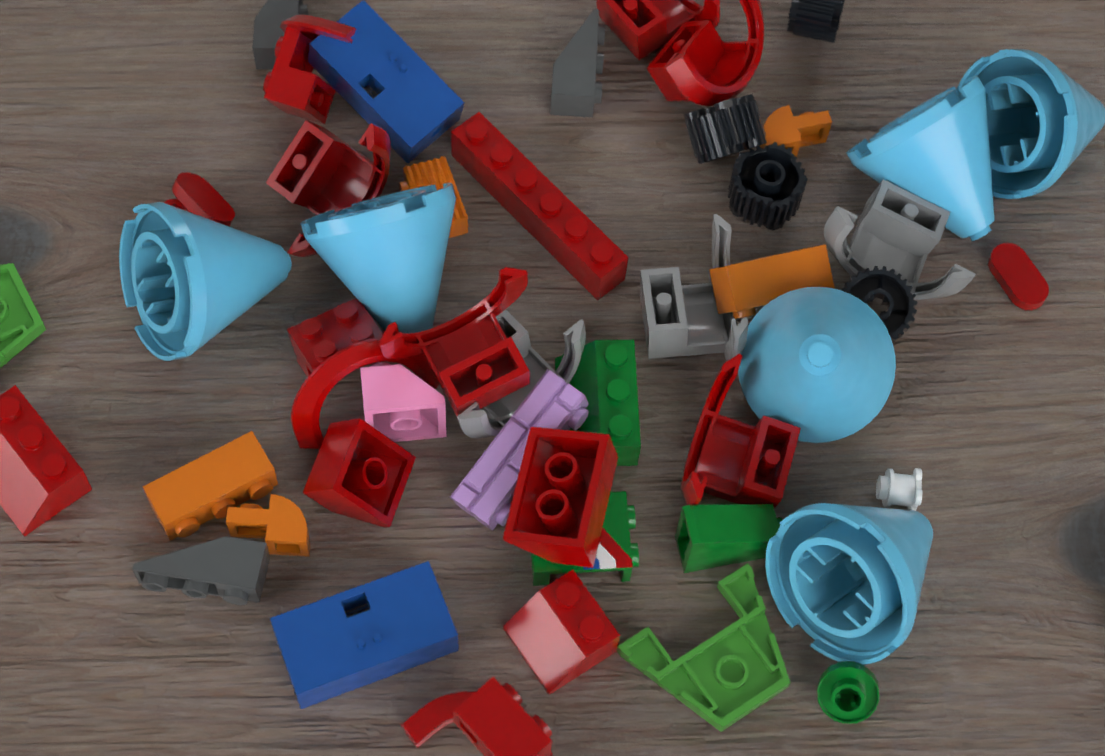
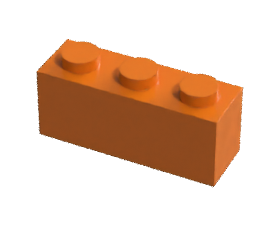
(758, 281)
(211, 485)

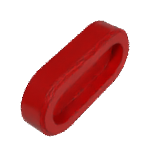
(202, 198)
(1018, 276)

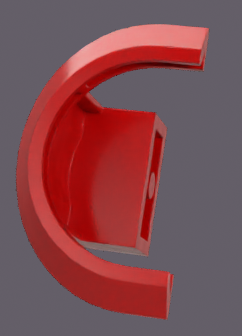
(652, 23)
(703, 67)
(291, 81)
(330, 174)
(328, 351)
(471, 351)
(736, 458)
(487, 718)

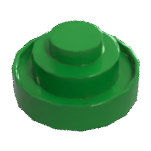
(848, 692)

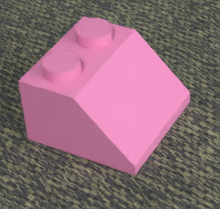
(401, 403)

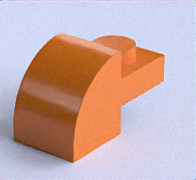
(796, 131)
(280, 525)

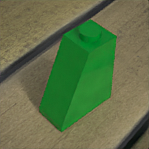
(724, 534)

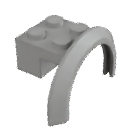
(894, 233)
(685, 317)
(475, 421)

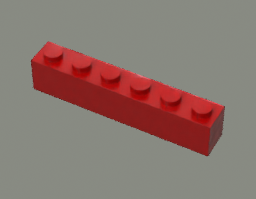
(539, 206)

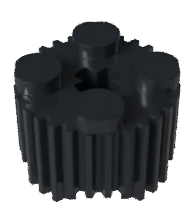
(815, 18)
(725, 128)
(766, 186)
(894, 295)

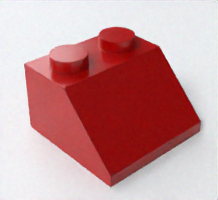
(359, 473)
(562, 632)

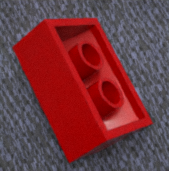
(35, 467)
(562, 495)

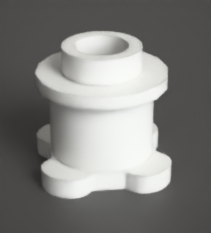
(900, 489)

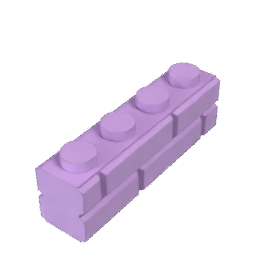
(492, 480)

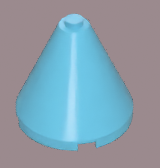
(1034, 120)
(939, 156)
(389, 252)
(192, 276)
(818, 363)
(850, 576)

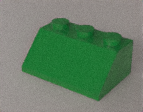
(610, 385)

